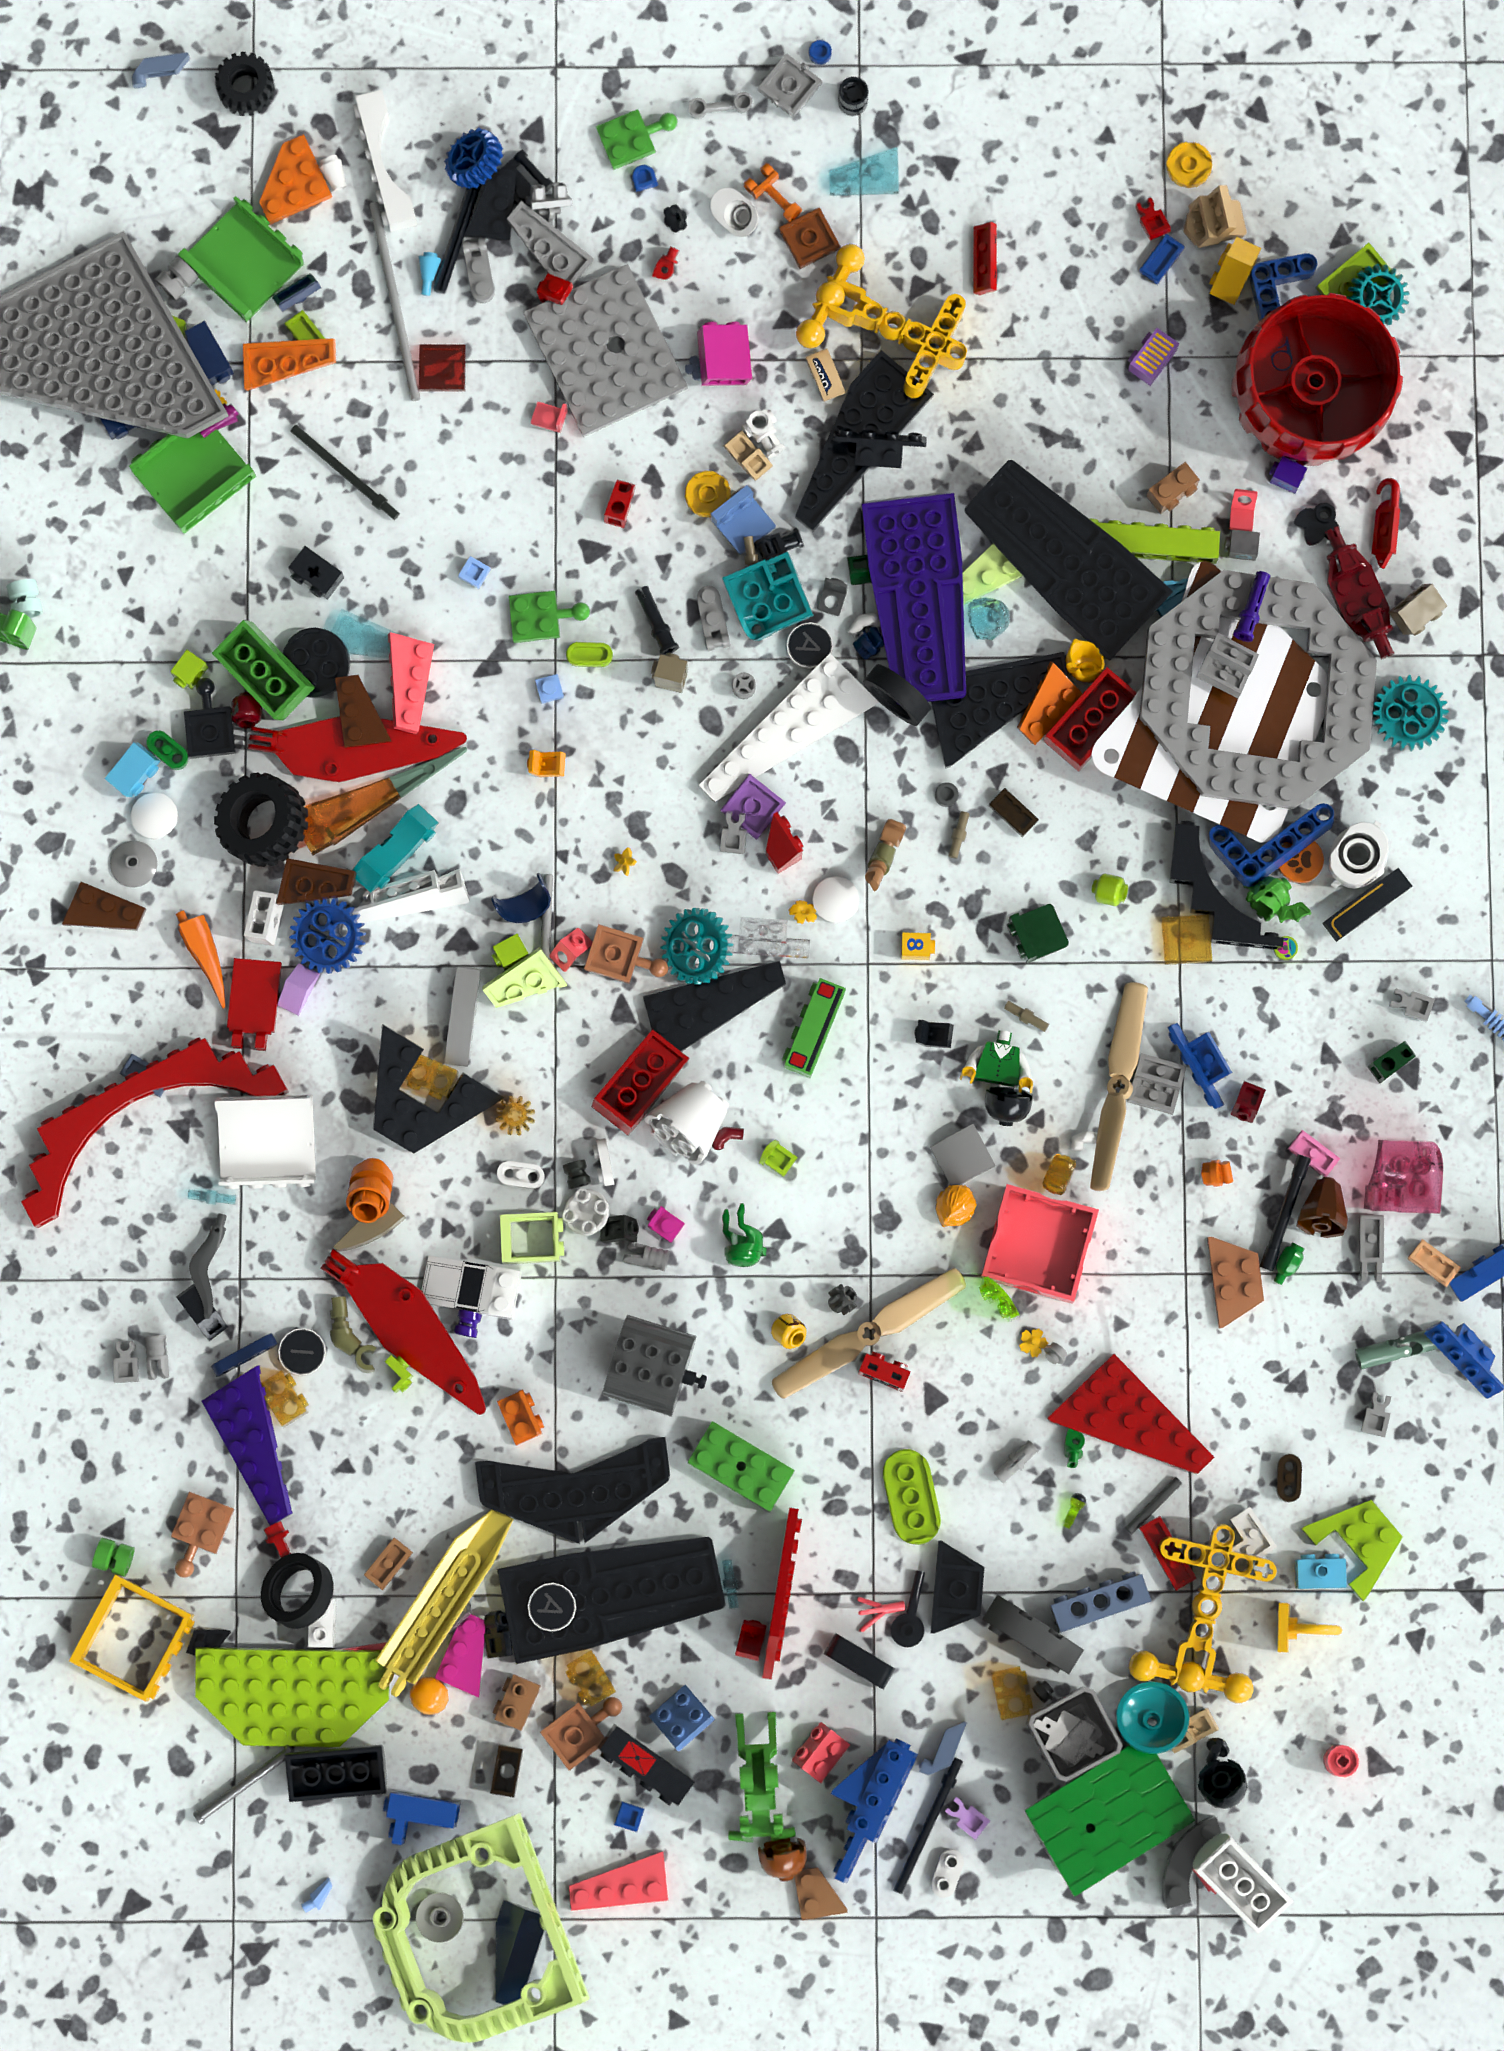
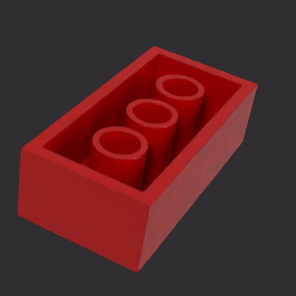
(1089, 718)

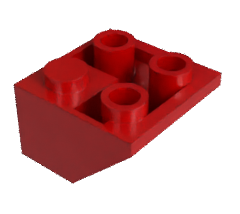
(782, 847)

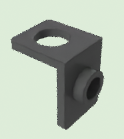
(836, 588)

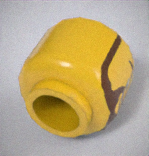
(788, 1331)

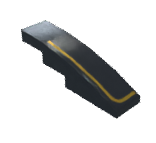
(1367, 904)

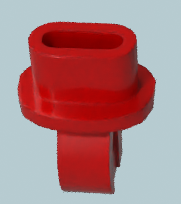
(666, 260)
(276, 1534)

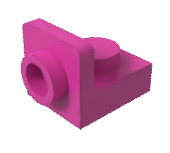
(665, 1224)

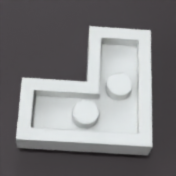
(1254, 1537)

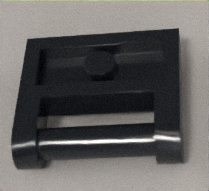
(522, 186)

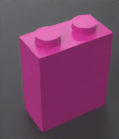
(724, 354)

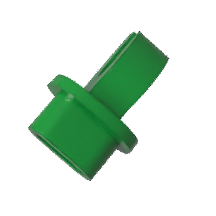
(1071, 1450)

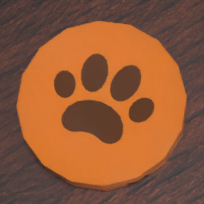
(1304, 865)

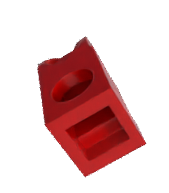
(619, 504)

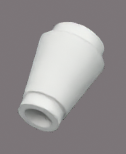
(333, 171)

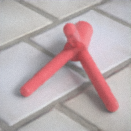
(880, 1609)

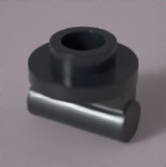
(1217, 1748)

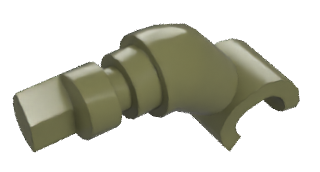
(343, 1336)

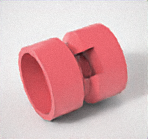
(1341, 1760)

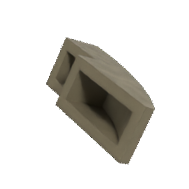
(366, 1233)

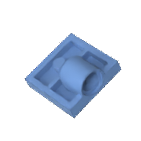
(682, 1718)

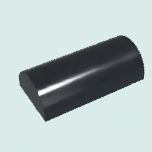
(336, 1773)

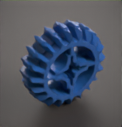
(473, 158)

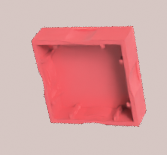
(1039, 1243)

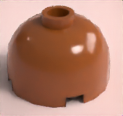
(783, 1858)

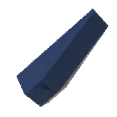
(516, 1949)

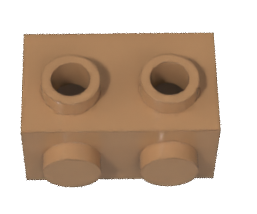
(1173, 487)
(517, 1702)

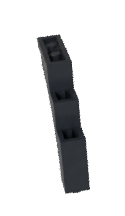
(1229, 924)

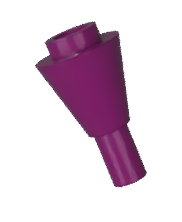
(232, 414)

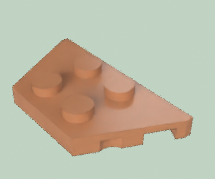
(1235, 1280)

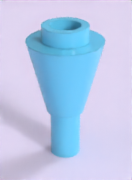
(428, 266)

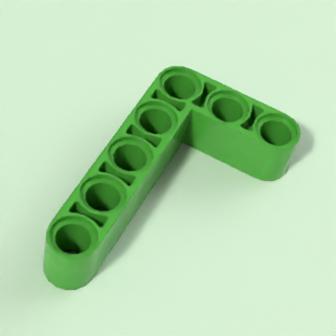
(17, 629)

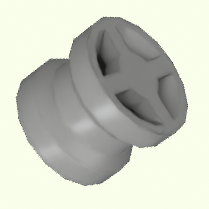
(744, 681)

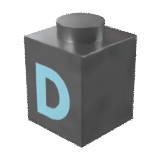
(1242, 545)

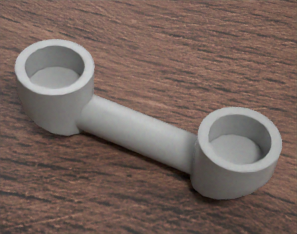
(741, 103)

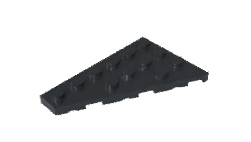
(990, 702)

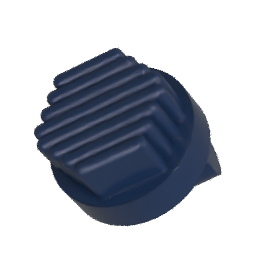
(869, 643)

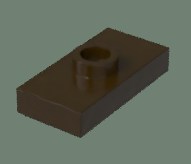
(1013, 812)

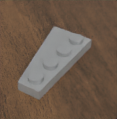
(548, 245)

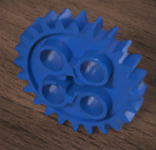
(319, 954)

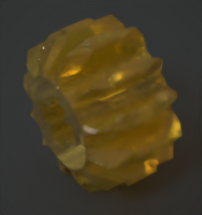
(521, 1109)
(1059, 1174)

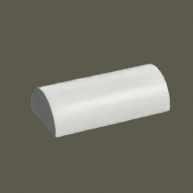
(1240, 1882)

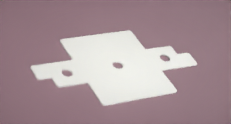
(1060, 1729)

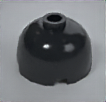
(1007, 1105)
(1222, 1783)

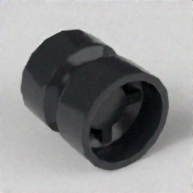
(850, 91)

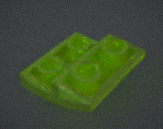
(993, 1292)

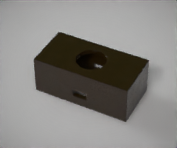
(501, 1785)

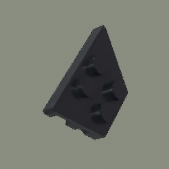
(956, 1588)

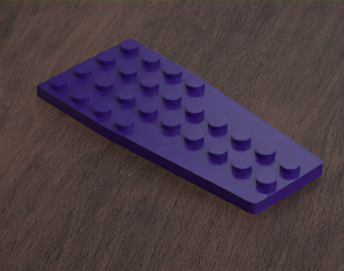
(919, 590)

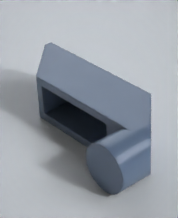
(159, 67)
(945, 1751)

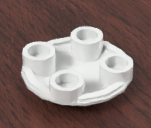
(154, 815)
(835, 899)
(586, 1212)

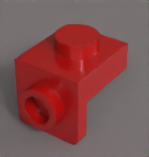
(554, 289)
(750, 1639)

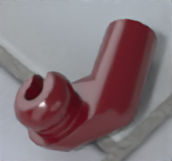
(725, 1134)

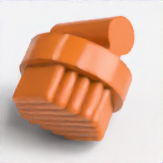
(1216, 1173)

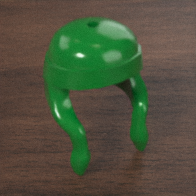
(744, 1250)

